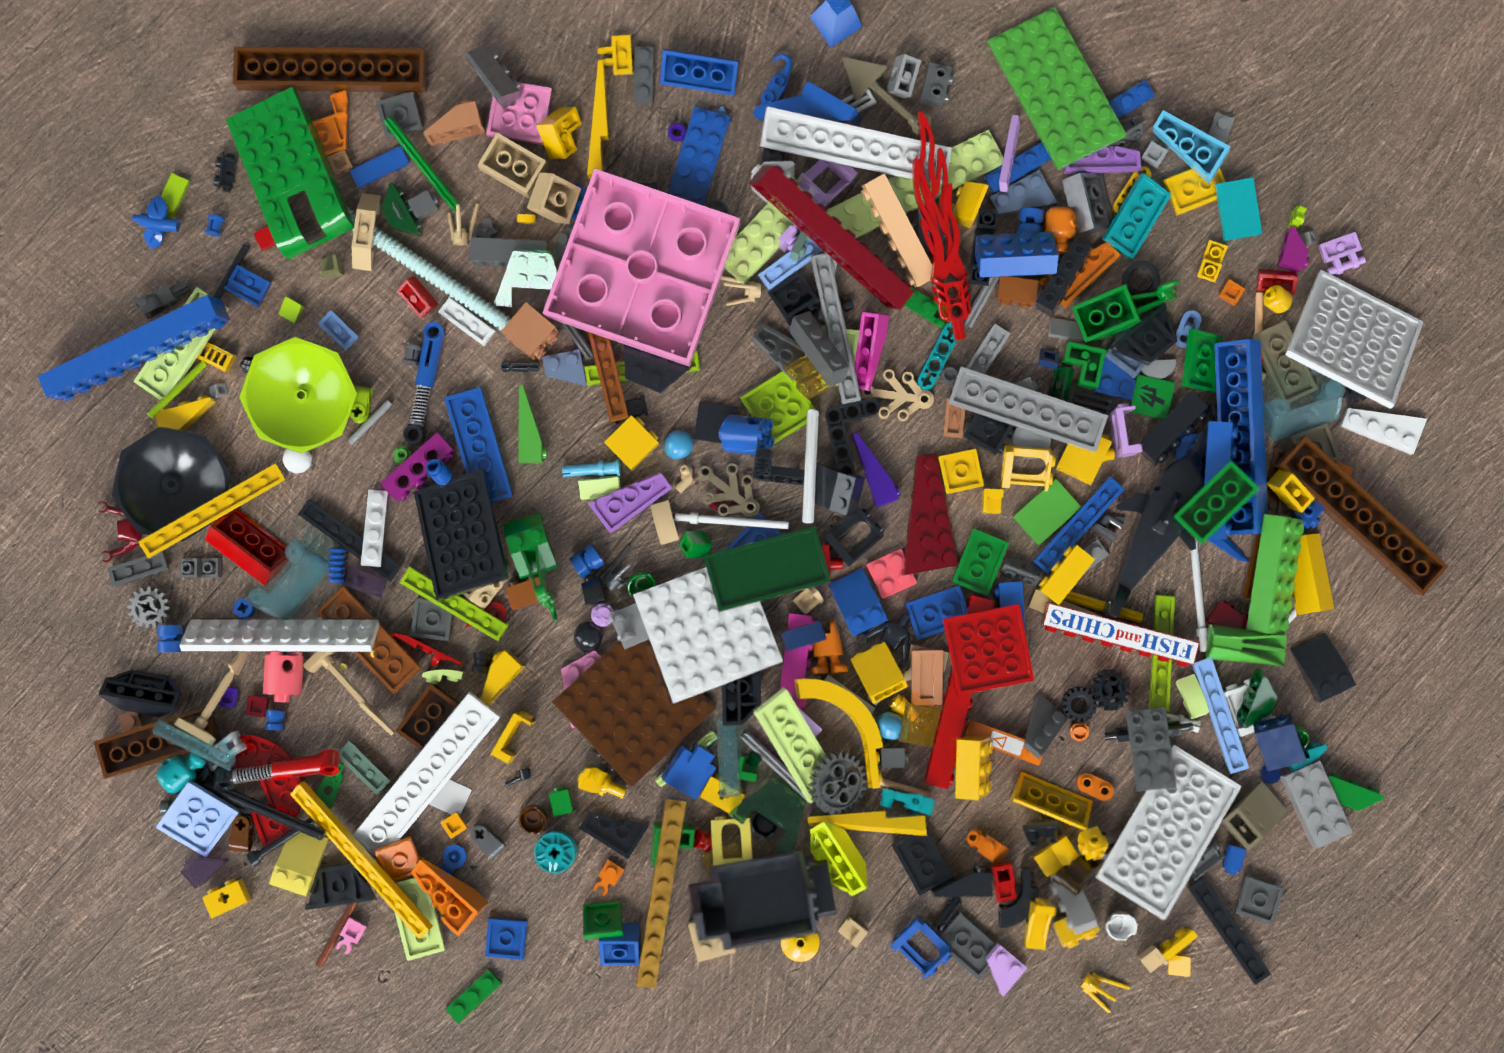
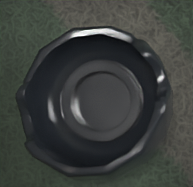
(588, 636)
(762, 826)

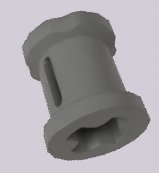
(411, 354)

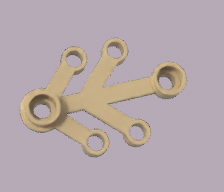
(900, 396)

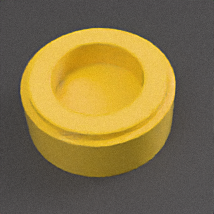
(526, 218)

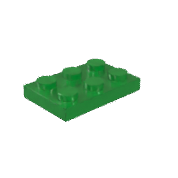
(1200, 361)
(980, 562)

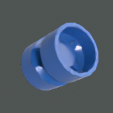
(1031, 215)
(586, 561)
(169, 638)

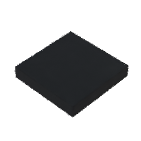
(709, 420)

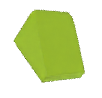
(291, 310)

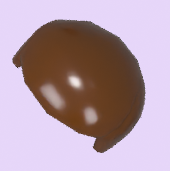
(533, 819)

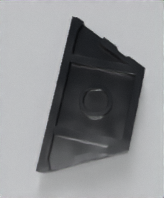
(1148, 338)
(651, 370)
(339, 887)

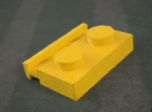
(1171, 947)

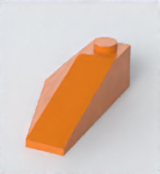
(453, 898)

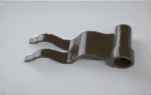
(1078, 871)

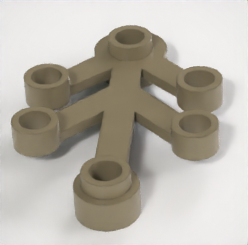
(730, 493)

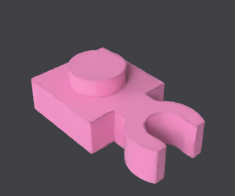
(351, 932)

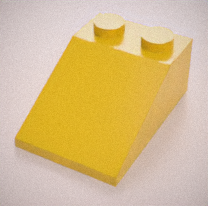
(501, 674)

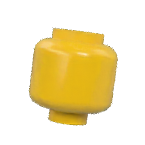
(1277, 299)

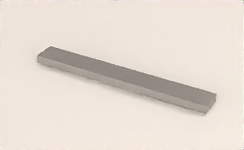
(835, 322)

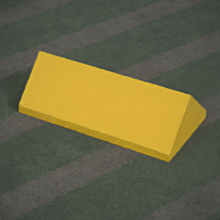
(1311, 579)
(1052, 800)

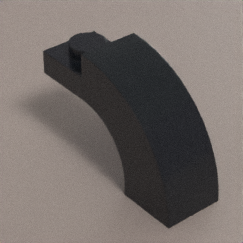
(1019, 910)

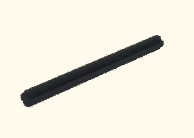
(267, 811)

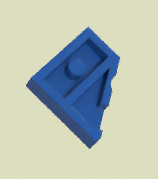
(1115, 382)

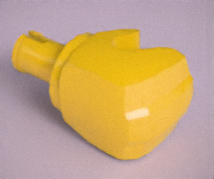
(599, 781)

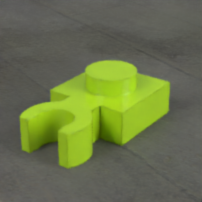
(1297, 216)

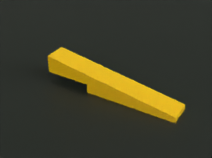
(599, 123)
(874, 822)

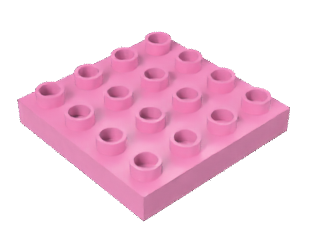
(642, 267)

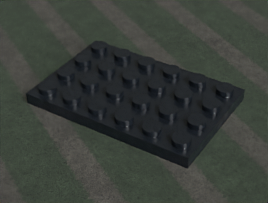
(461, 535)

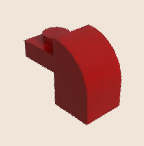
(1003, 881)

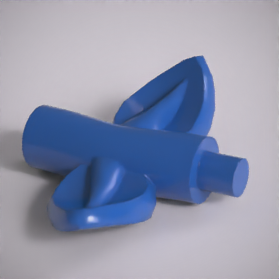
(156, 222)

